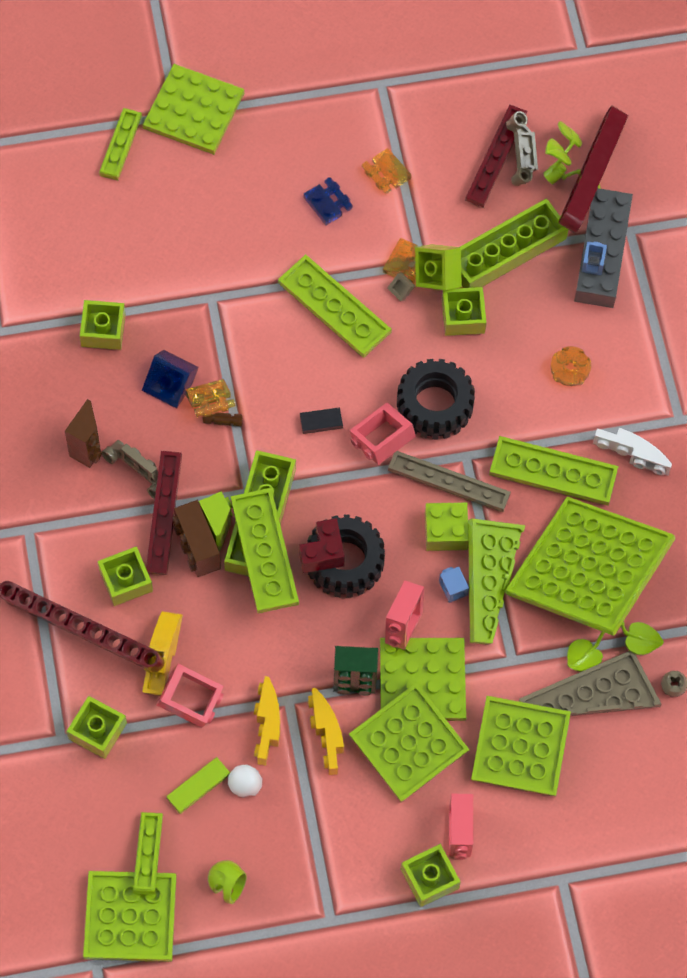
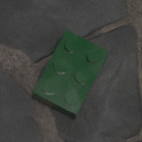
(355, 670)

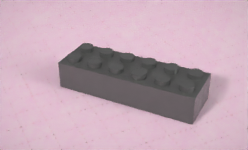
(606, 225)

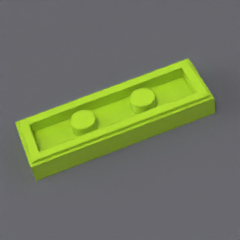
(198, 785)

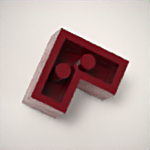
(324, 553)

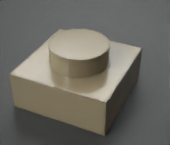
(401, 286)

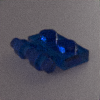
(322, 203)

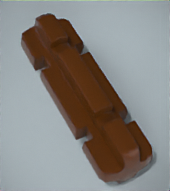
(224, 419)

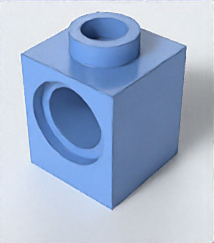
(453, 584)

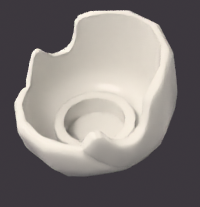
(244, 781)

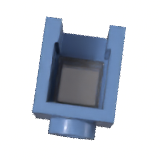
(594, 258)

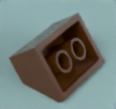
(83, 436)

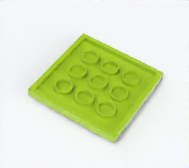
(193, 109)
(434, 665)
(408, 742)
(521, 746)
(126, 923)

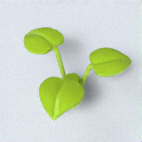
(553, 148)
(640, 640)

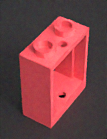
(403, 435)
(404, 615)
(166, 703)
(461, 826)

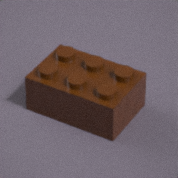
(196, 539)

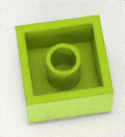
(438, 267)
(464, 311)
(102, 324)
(446, 526)
(125, 576)
(96, 727)
(430, 875)

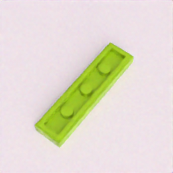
(120, 144)
(147, 853)

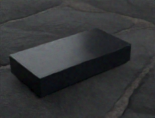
(321, 420)

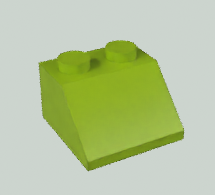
(218, 516)

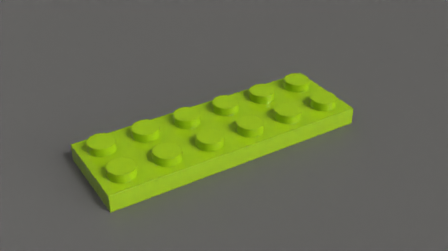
(334, 306)
(553, 470)
(264, 550)

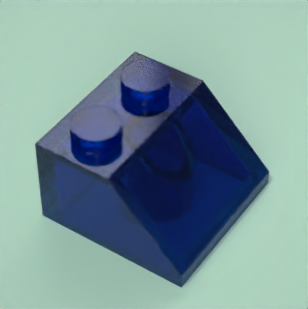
(169, 378)

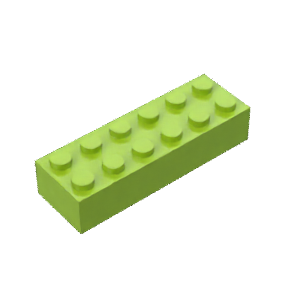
(510, 244)
(266, 472)

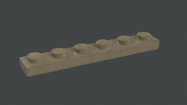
(449, 481)

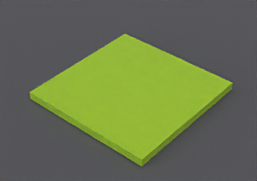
(590, 565)

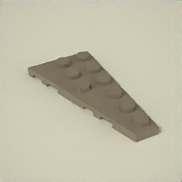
(607, 687)

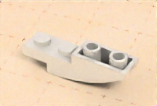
(642, 452)

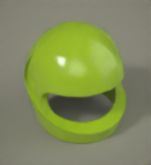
(227, 876)

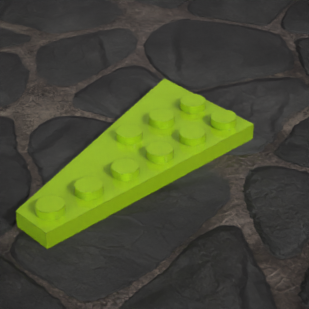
(490, 570)

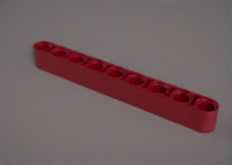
(593, 169)
(87, 632)

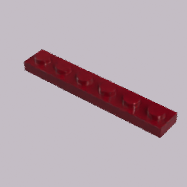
(493, 161)
(163, 511)

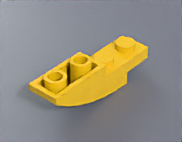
(165, 643)
(269, 715)
(328, 727)

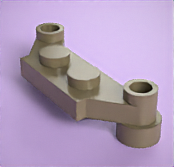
(525, 148)
(135, 460)

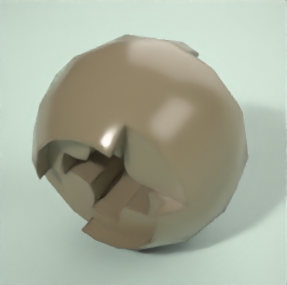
(674, 691)

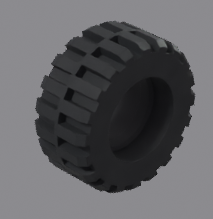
(442, 376)
(361, 577)

